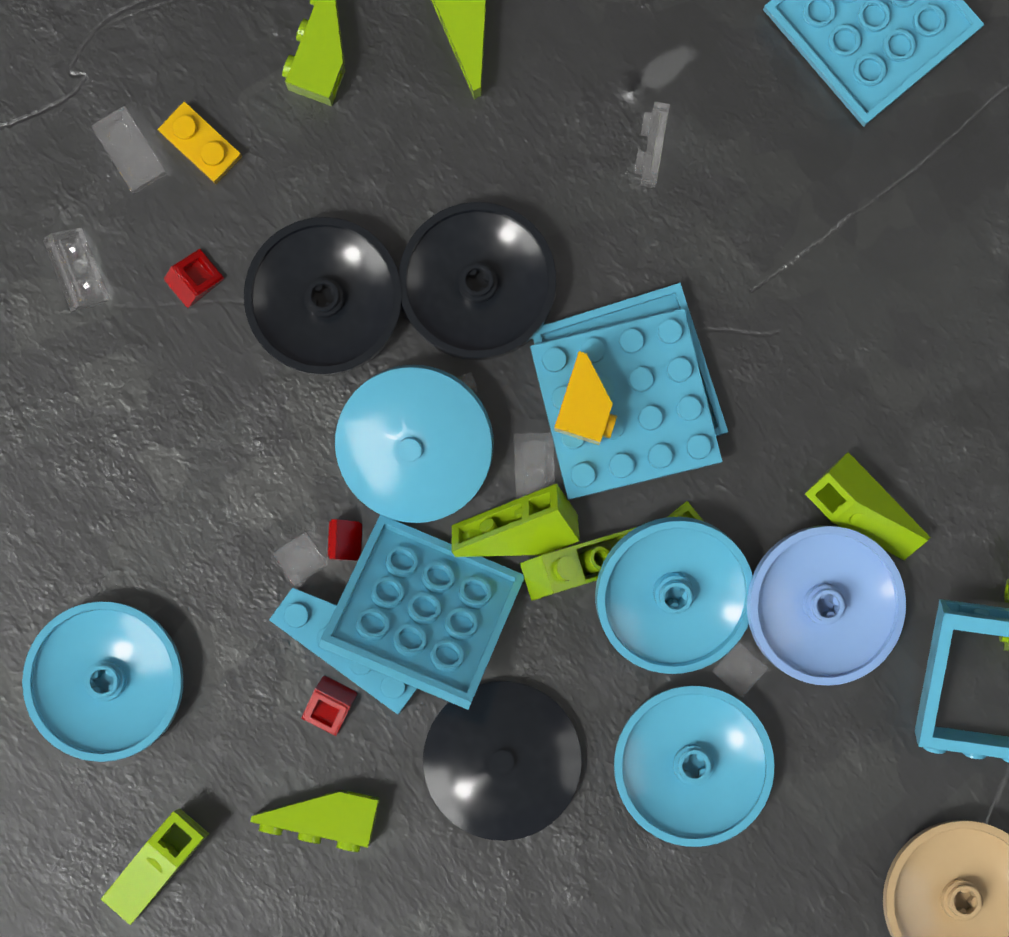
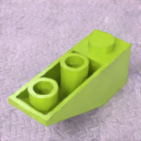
(319, 60)
(860, 503)
(568, 566)
(333, 816)
(154, 865)

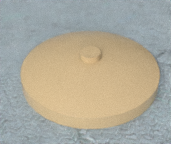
(950, 883)

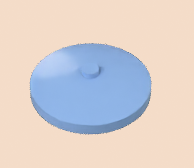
(826, 605)

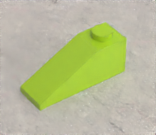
(465, 31)
(520, 527)

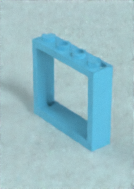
(938, 740)

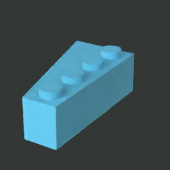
(306, 619)

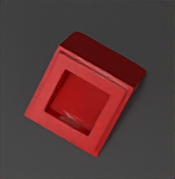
(193, 277)
(344, 540)
(329, 705)

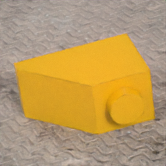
(585, 405)

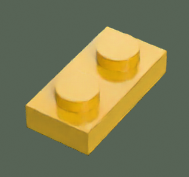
(199, 142)

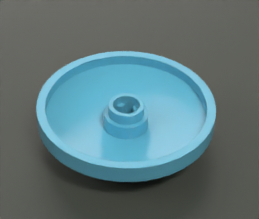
(414, 443)
(674, 595)
(102, 681)
(694, 766)

